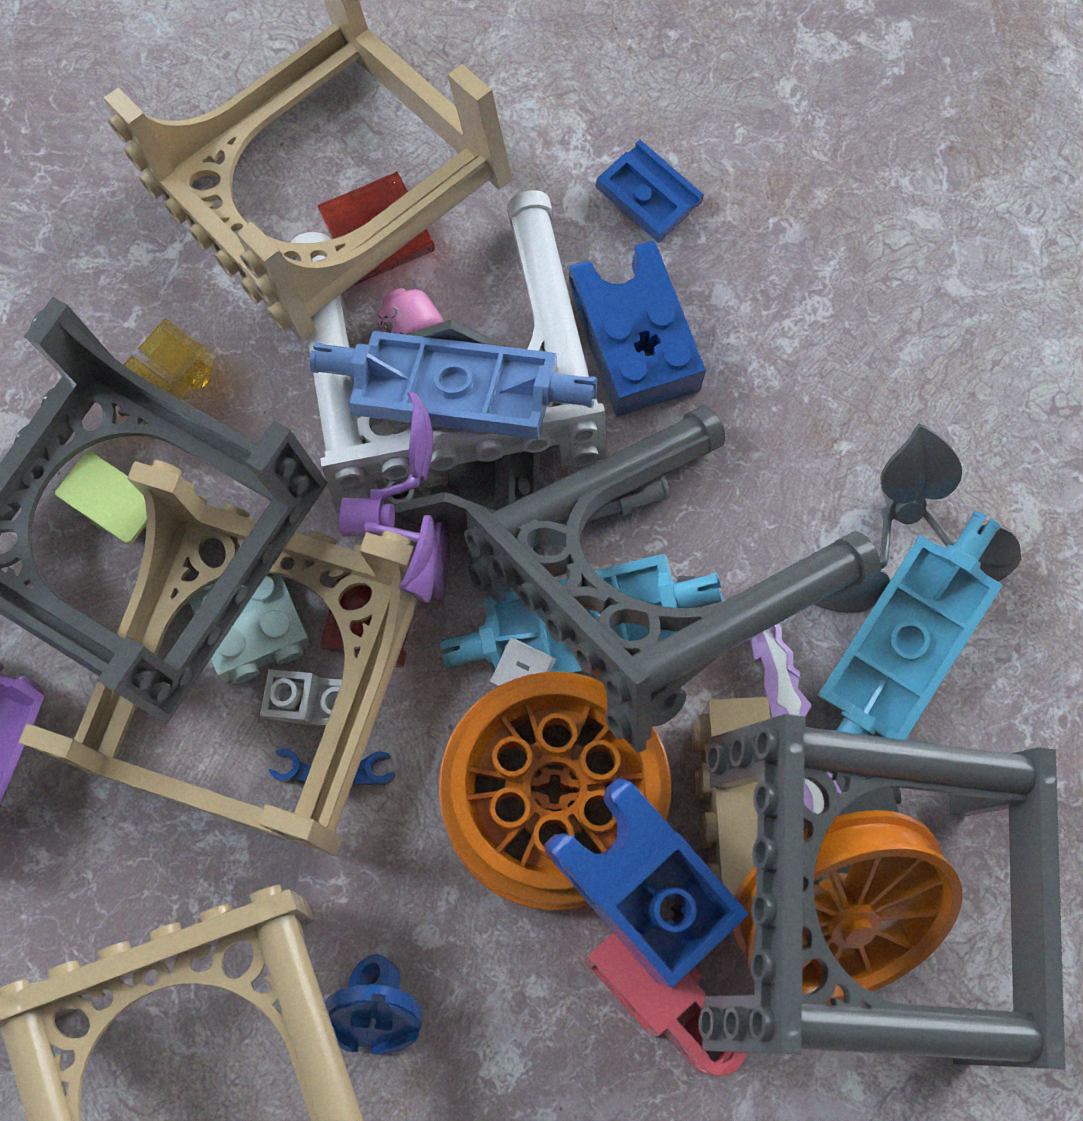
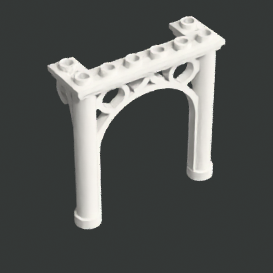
(360, 457)

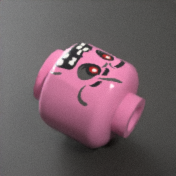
(407, 312)

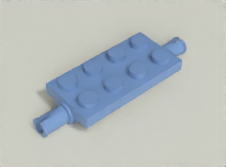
(457, 380)

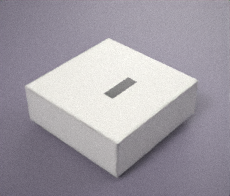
(520, 661)

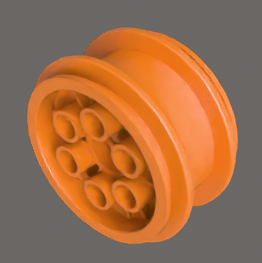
(474, 751)

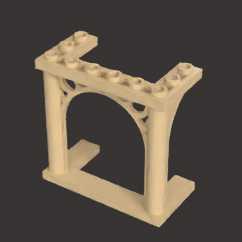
(184, 150)
(174, 534)
(275, 932)

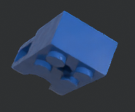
(638, 319)
(636, 875)

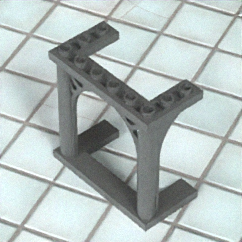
(273, 468)
(785, 1020)

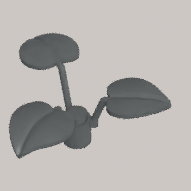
(916, 471)

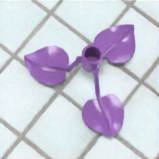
(372, 515)

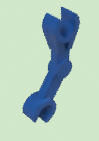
(363, 776)

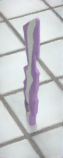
(784, 697)

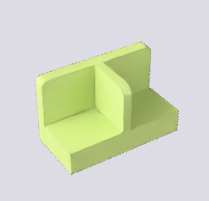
(104, 497)

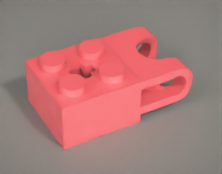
(659, 1007)

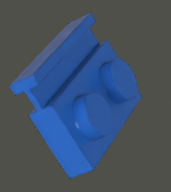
(649, 191)

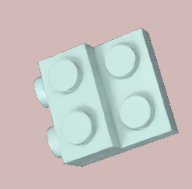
(262, 633)

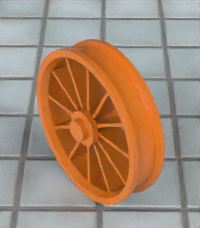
(906, 884)

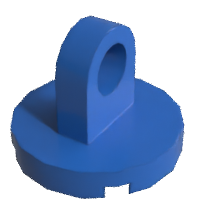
(377, 1013)

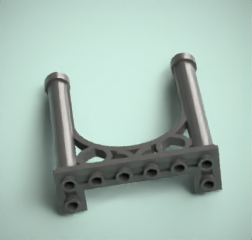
(645, 674)

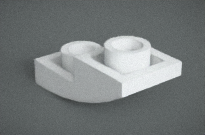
(299, 697)

